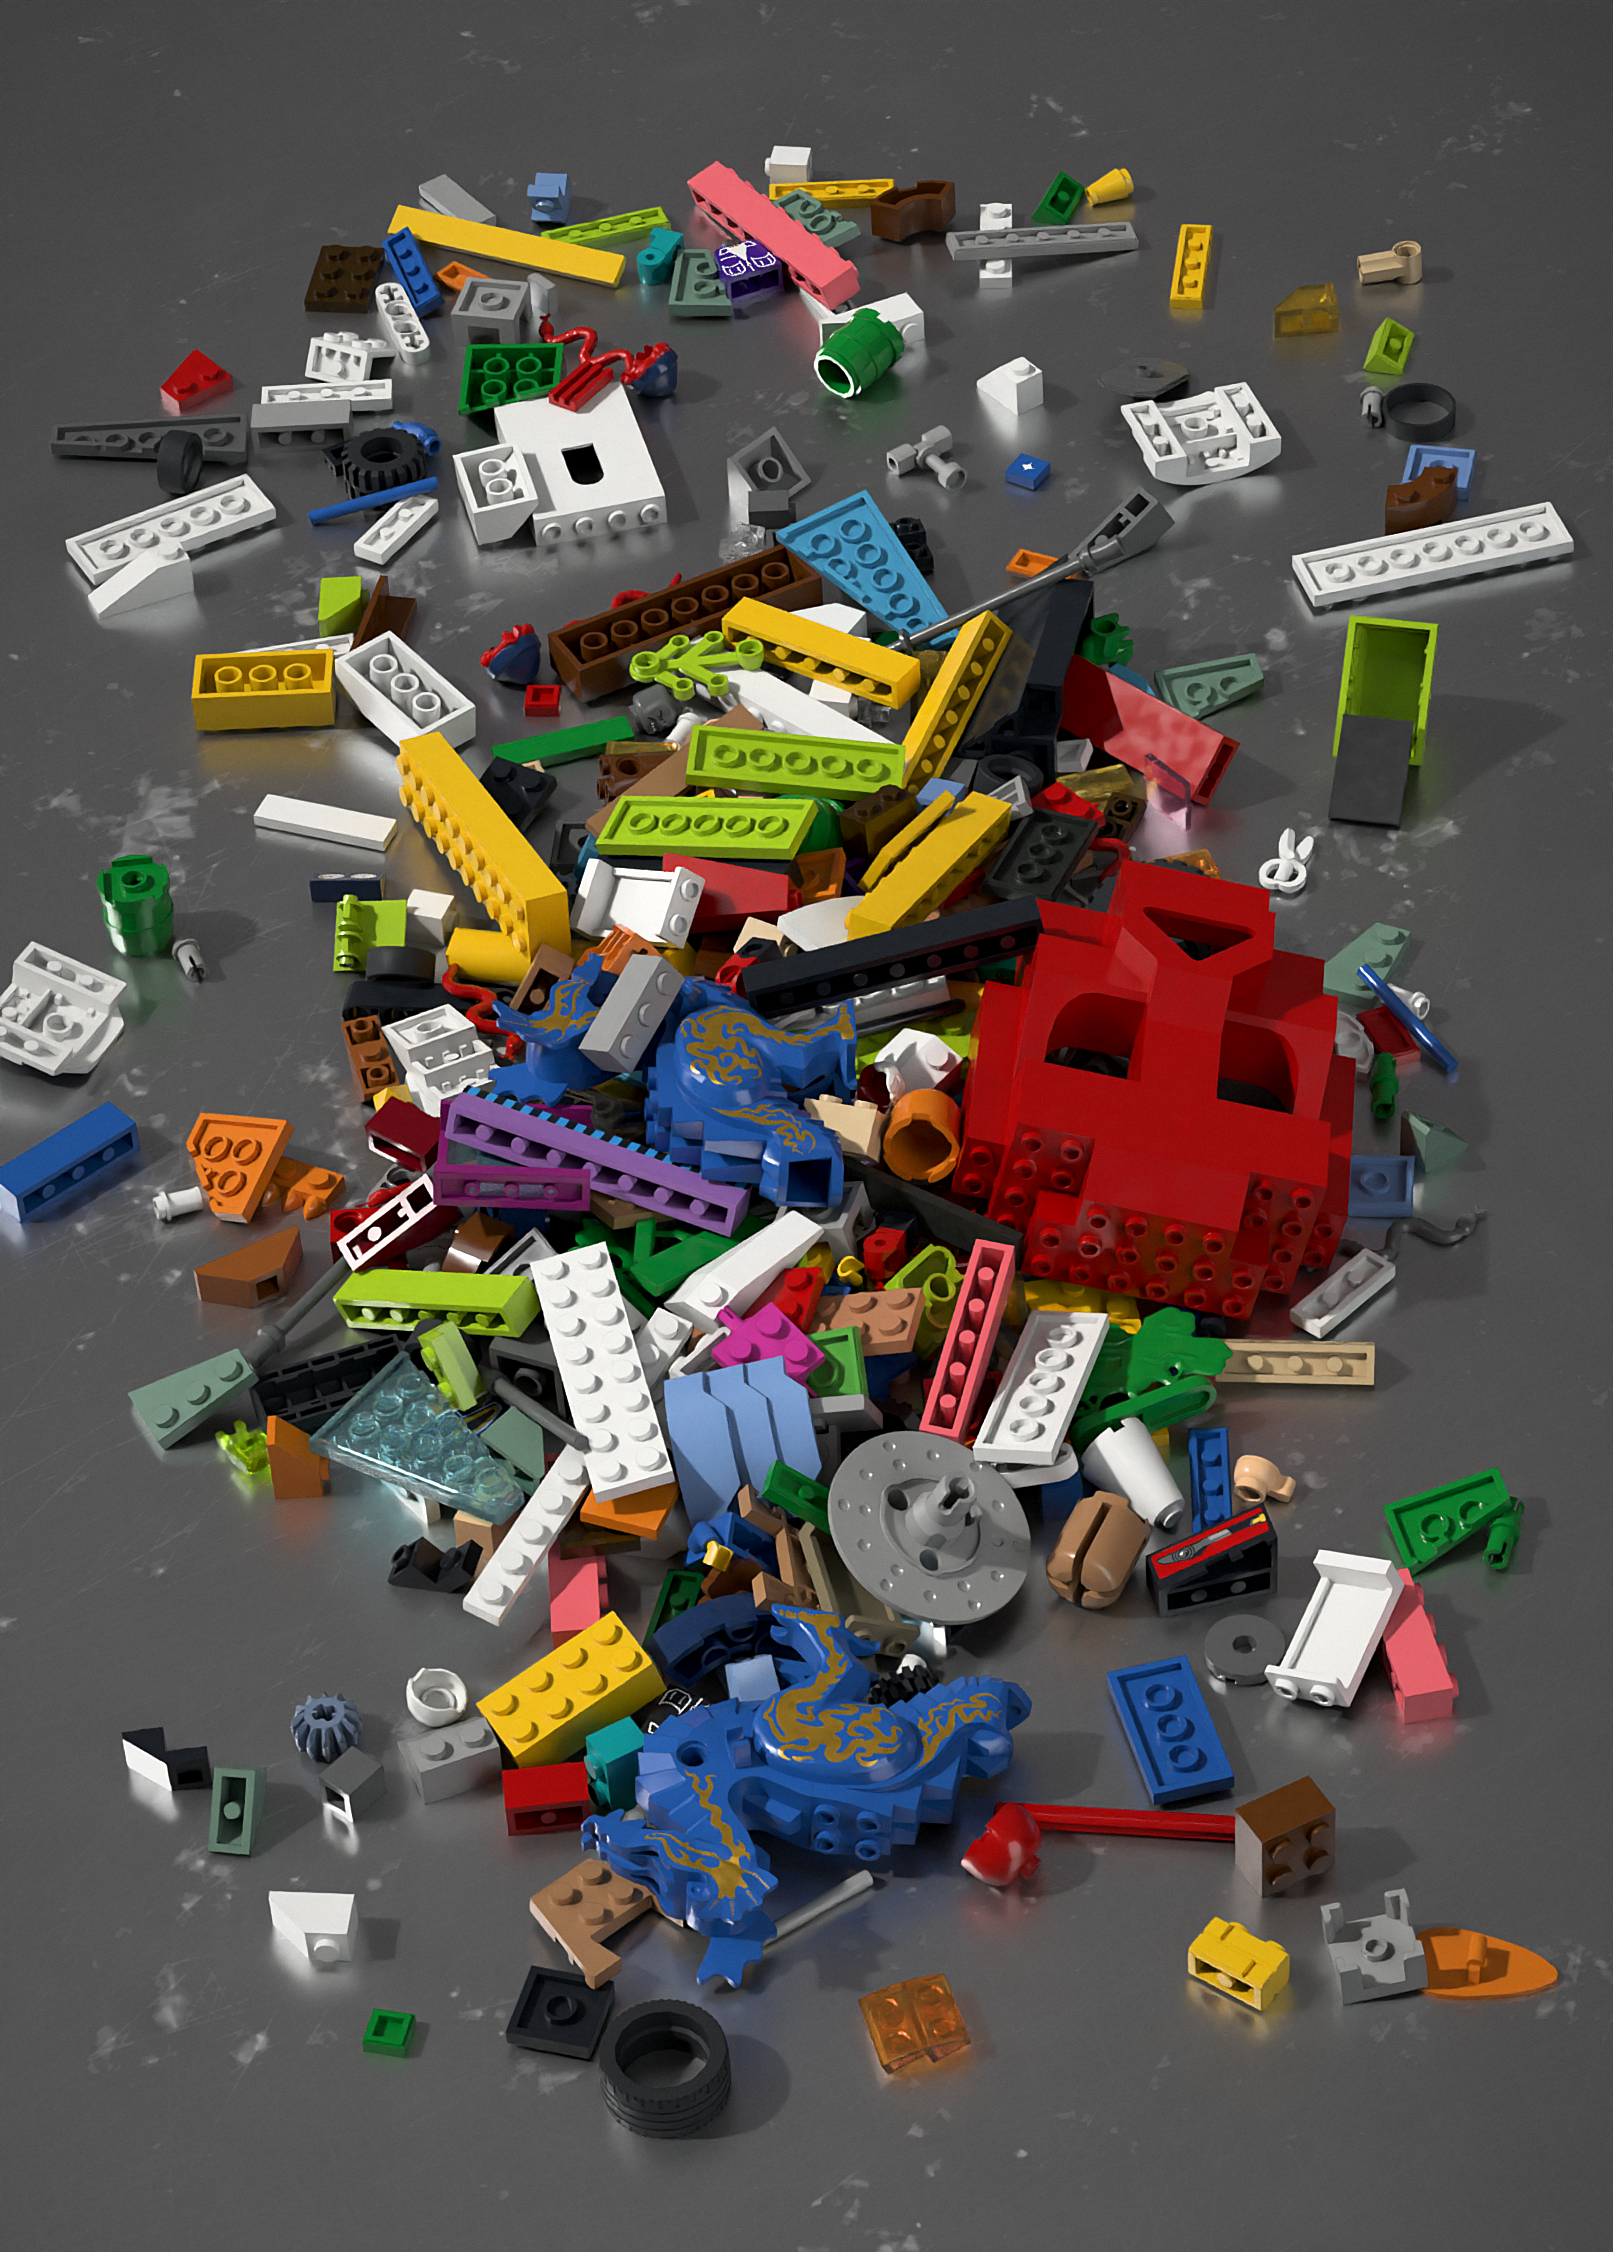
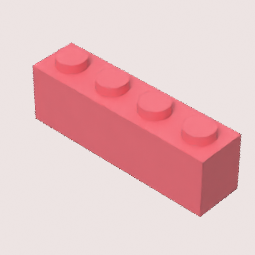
(1414, 1660)

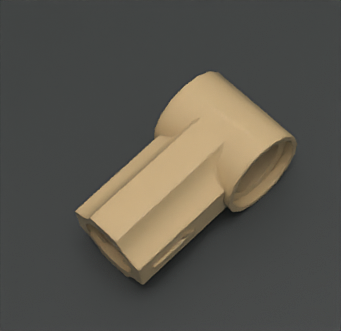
(1400, 263)

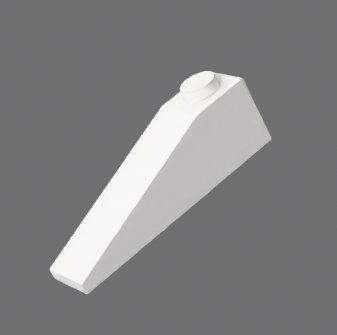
(922, 1061)

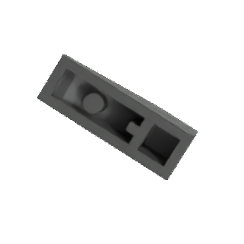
(1138, 522)

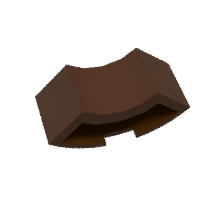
(913, 209)
(1421, 501)
(478, 1244)

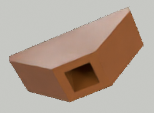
(368, 1057)
(253, 1272)

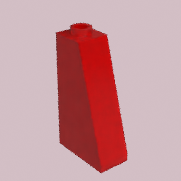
(736, 893)

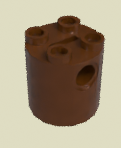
(626, 769)

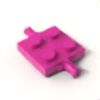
(765, 1337)

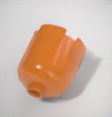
(923, 1135)

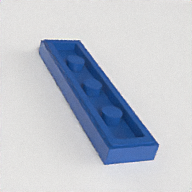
(413, 272)
(1209, 1477)

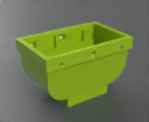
(1389, 674)

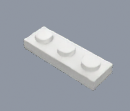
(395, 528)
(1342, 1293)

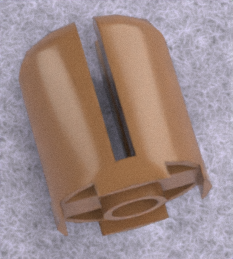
(1097, 1550)

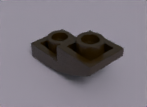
(1122, 816)

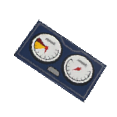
(336, 885)

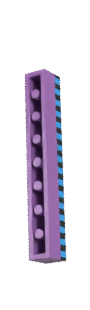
(616, 1164)

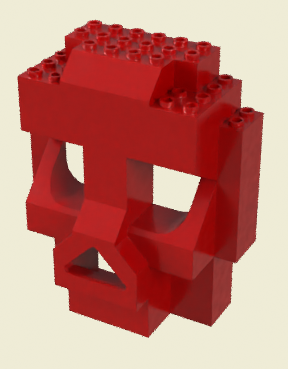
(1151, 1175)

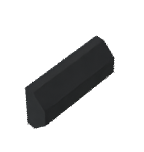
(318, 1387)

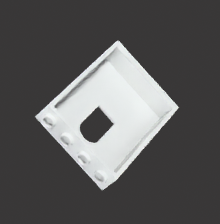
(568, 511)

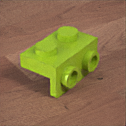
(452, 1364)

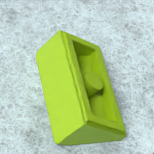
(1389, 348)

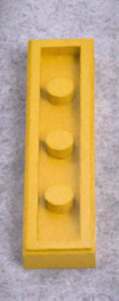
(836, 193)
(1191, 266)

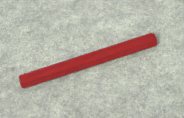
(1130, 1821)

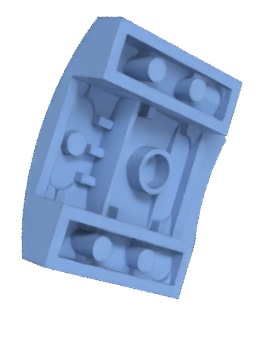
(732, 1428)

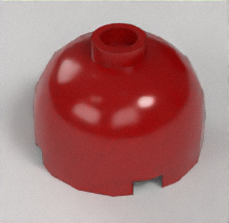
(1006, 1848)

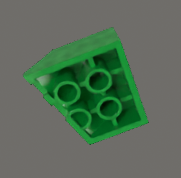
(508, 374)

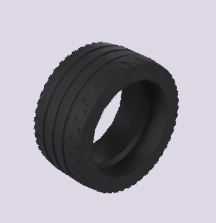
(666, 2110)

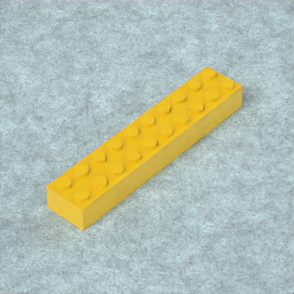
(483, 845)

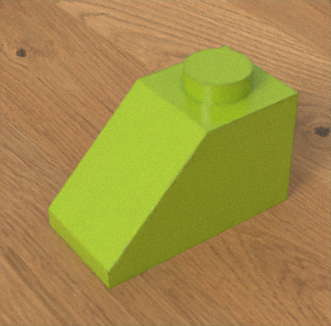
(341, 605)

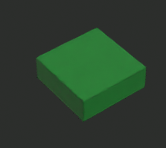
(389, 2033)

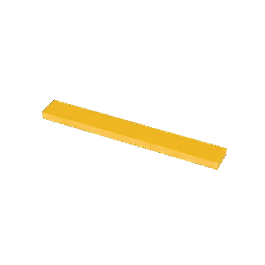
(510, 247)

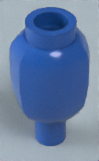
(431, 442)

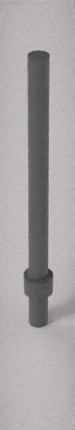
(499, 1385)

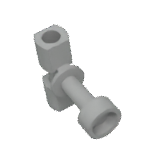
(927, 456)

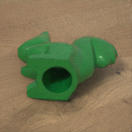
(1105, 642)

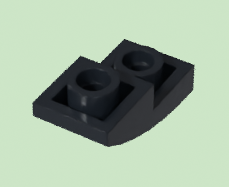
(914, 540)

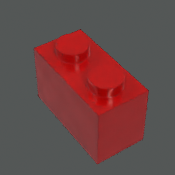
(546, 1798)

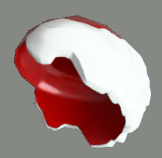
(881, 1085)

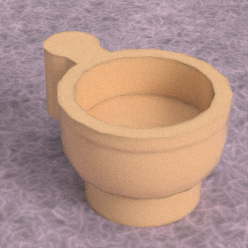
(1261, 1478)

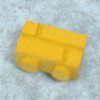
(1239, 1963)

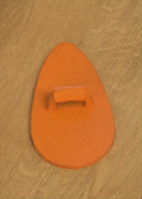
(1481, 1967)

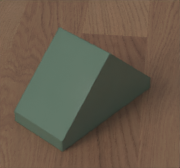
(1428, 1141)

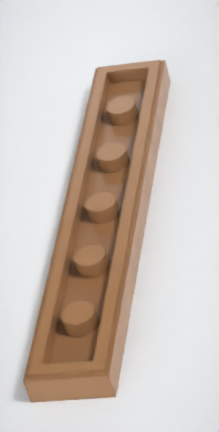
(670, 776)

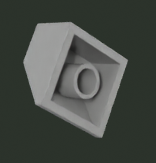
(453, 1759)

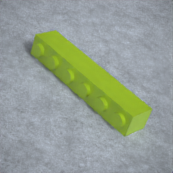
(404, 1297)

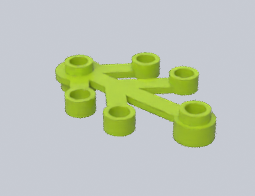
(657, 667)

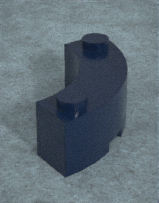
(710, 1634)

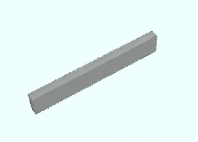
(1042, 241)

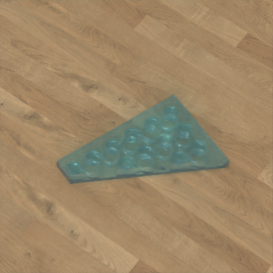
(411, 1438)

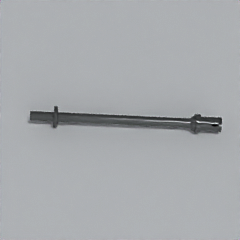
(1088, 559)
(272, 1337)

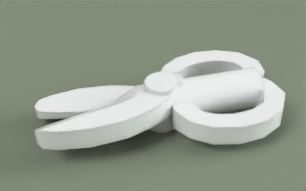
(1289, 861)

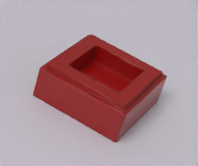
(543, 700)

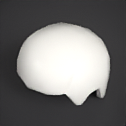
(436, 1697)

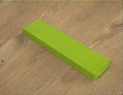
(612, 229)

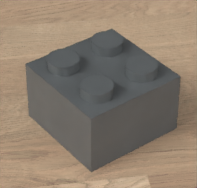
(532, 1367)

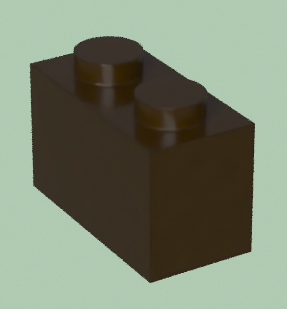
(876, 821)

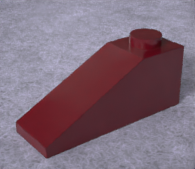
(398, 1227)

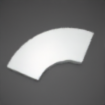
(1354, 1043)

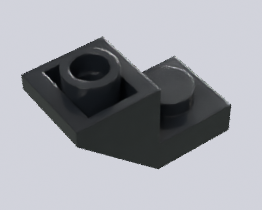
(430, 1569)
(174, 1769)

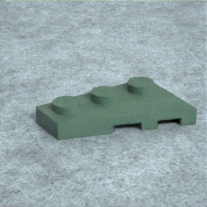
(816, 219)
(697, 286)
(1209, 685)
(1378, 947)
(192, 1395)

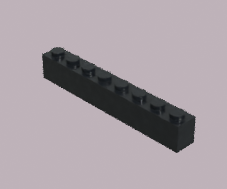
(893, 958)

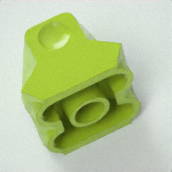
(941, 1284)

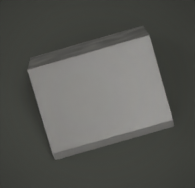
(764, 466)

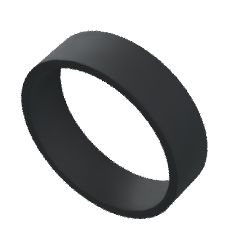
(1419, 432)

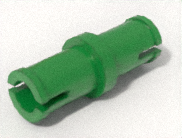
(1384, 1085)
(1502, 1535)

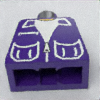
(747, 270)

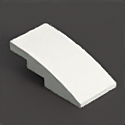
(818, 923)
(442, 1053)

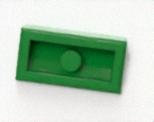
(1059, 201)

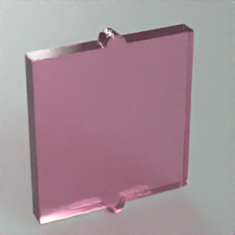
(1168, 792)

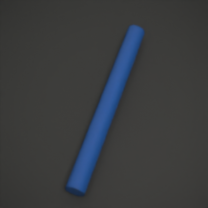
(373, 500)
(1407, 1018)

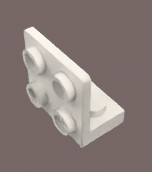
(344, 357)

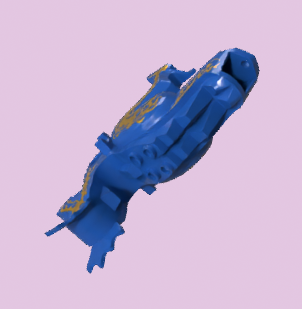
(710, 1082)
(803, 1768)

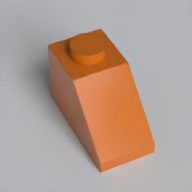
(293, 1466)

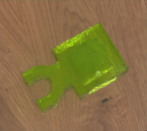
(245, 1449)

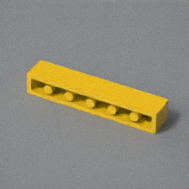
(824, 653)

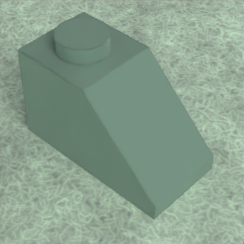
(518, 1446)
(236, 1807)

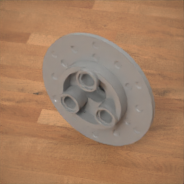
(929, 1528)

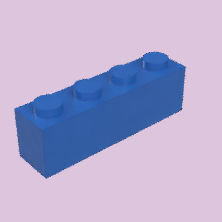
(66, 1161)

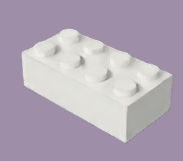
(403, 692)

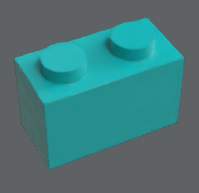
(614, 1765)

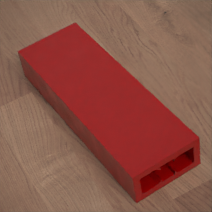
(1136, 723)

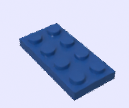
(1170, 1730)

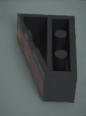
(1216, 1565)

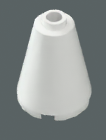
(1134, 1469)

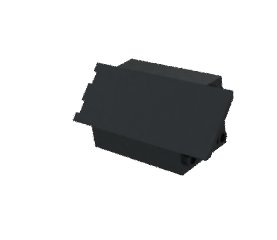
(1026, 691)

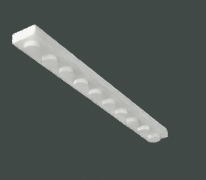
(562, 1490)

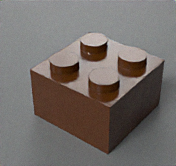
(1285, 1836)

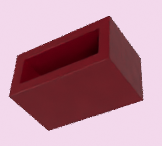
(404, 1135)

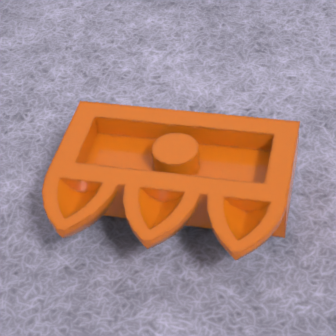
(302, 1184)

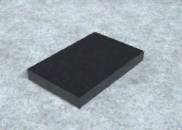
(1371, 770)

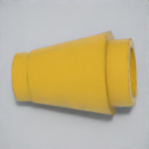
(1110, 187)

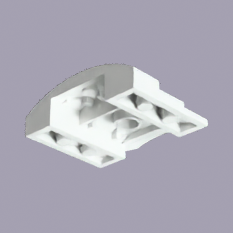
(1204, 435)
(58, 1013)

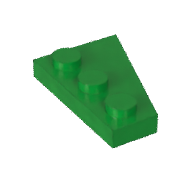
(1445, 1516)

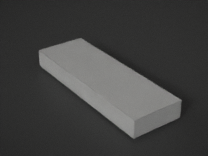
(455, 201)

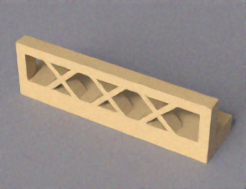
(1299, 1362)

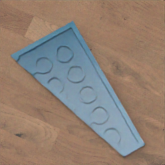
(867, 561)

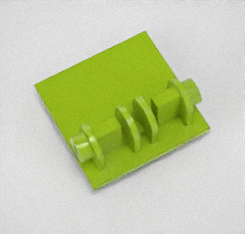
(366, 926)

